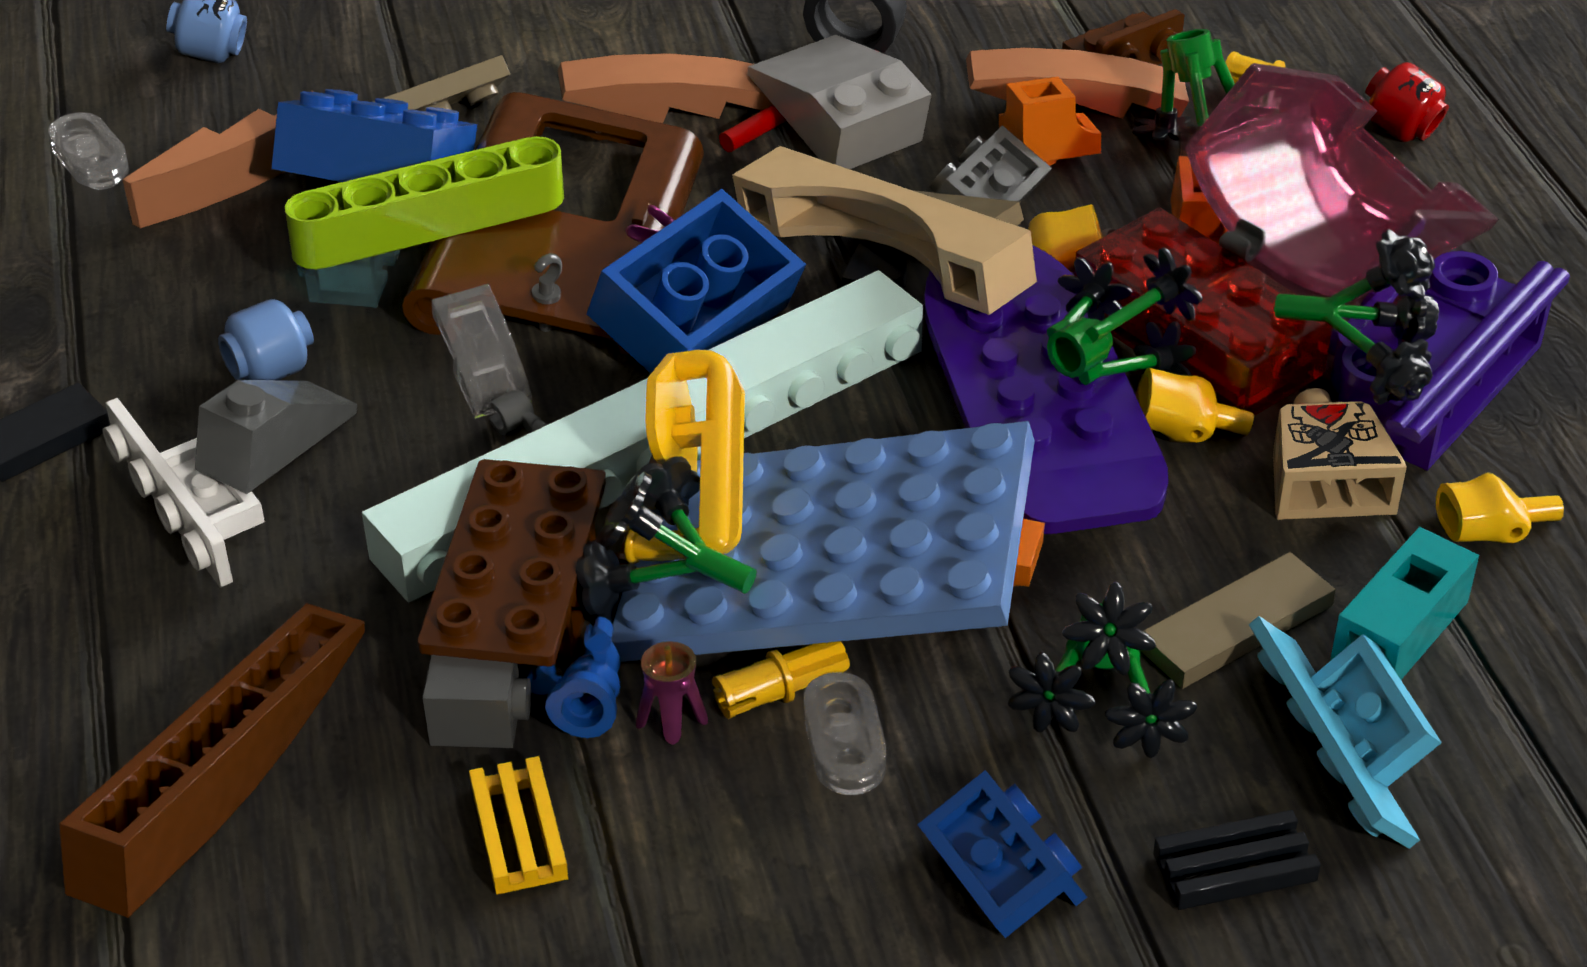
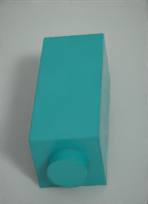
(1410, 599)

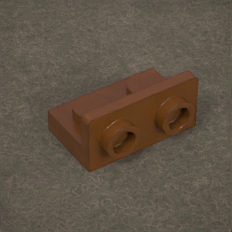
(1133, 37)

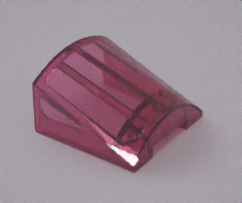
(1303, 168)

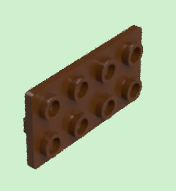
(512, 566)

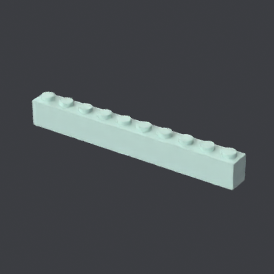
(779, 364)

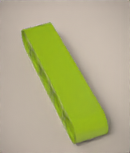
(424, 202)

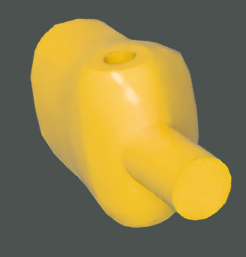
(1065, 233)
(1187, 407)
(1491, 511)

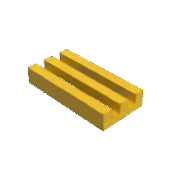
(509, 783)

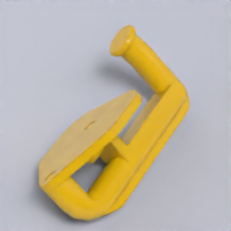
(674, 432)

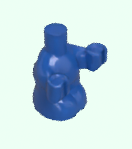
(587, 693)

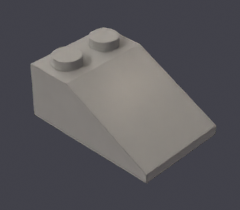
(845, 99)

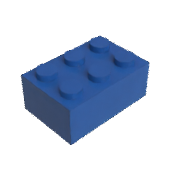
(350, 139)
(695, 283)

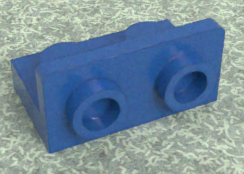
(999, 855)

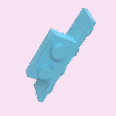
(1361, 718)

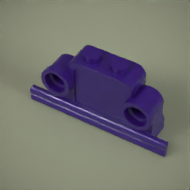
(1479, 345)

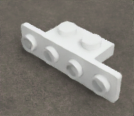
(184, 498)

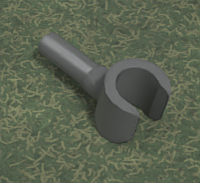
(1244, 241)
(513, 412)

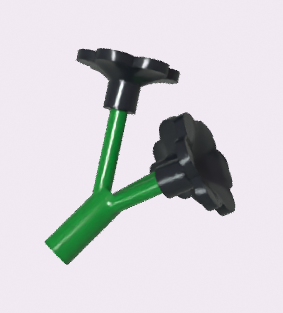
(648, 498)

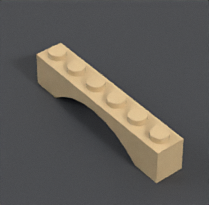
(969, 253)

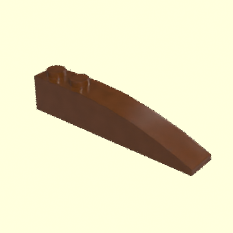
(202, 765)

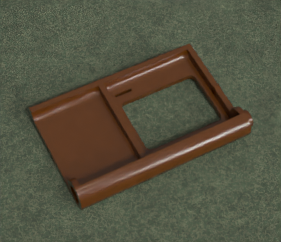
(508, 251)

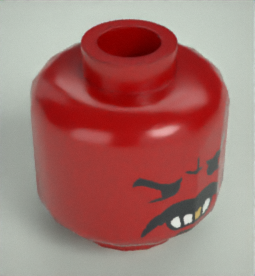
(1407, 102)

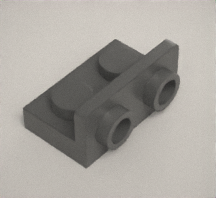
(993, 169)

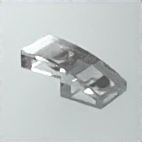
(481, 347)

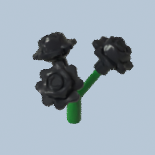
(1411, 316)

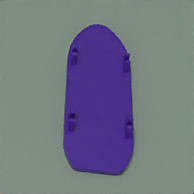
(1092, 442)

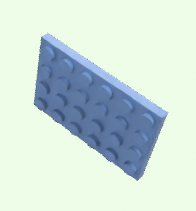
(854, 546)

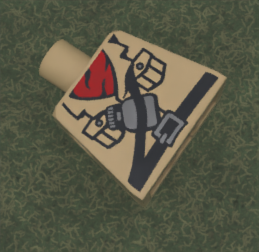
(1334, 460)

